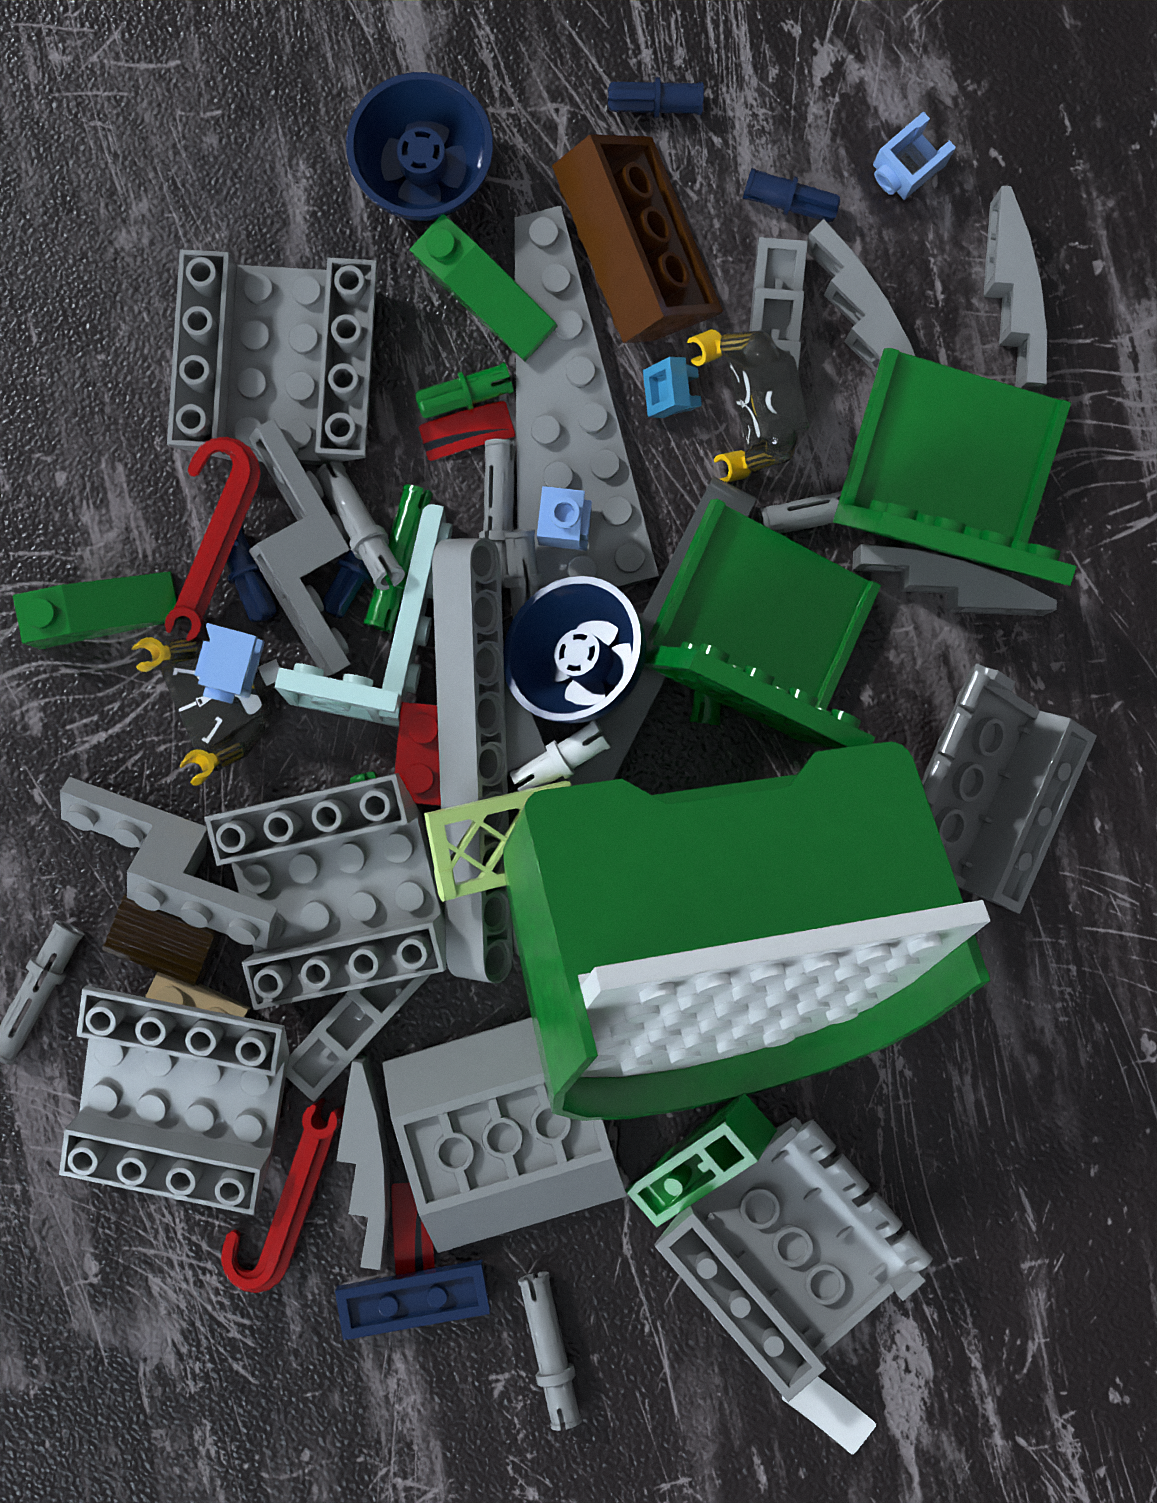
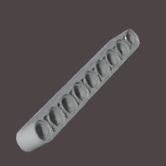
(472, 744)

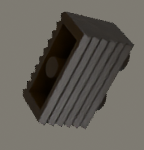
(161, 942)

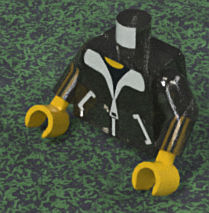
(765, 394)
(217, 729)

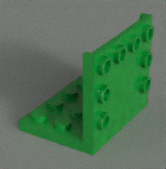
(955, 465)
(763, 628)

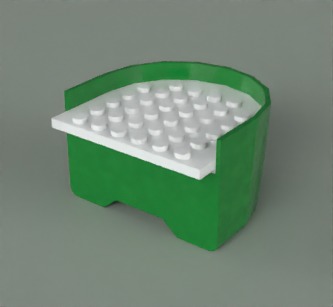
(733, 931)

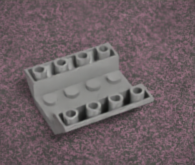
(271, 348)
(347, 886)
(176, 1100)
(485, 1139)

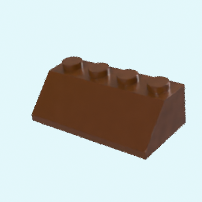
(636, 236)

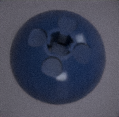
(407, 125)
(554, 644)

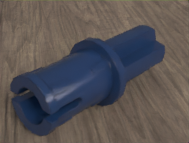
(656, 97)
(791, 196)
(249, 581)
(345, 585)

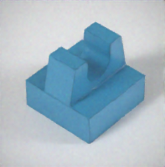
(669, 388)

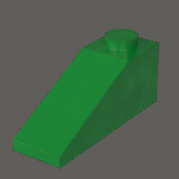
(482, 287)
(93, 608)
(703, 1160)

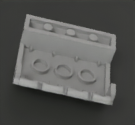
(1001, 786)
(793, 1254)

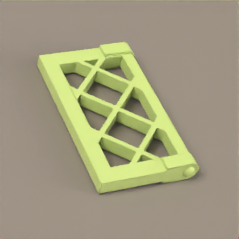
(475, 812)

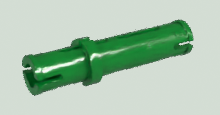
(386, 603)

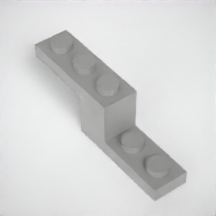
(300, 547)
(167, 862)

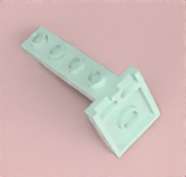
(355, 694)

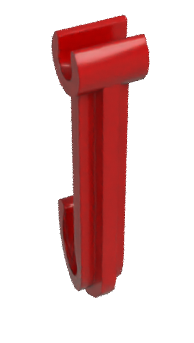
(220, 532)
(291, 1208)

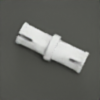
(561, 758)

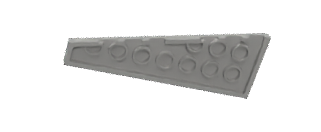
(569, 419)

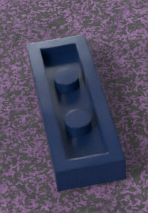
(412, 1299)

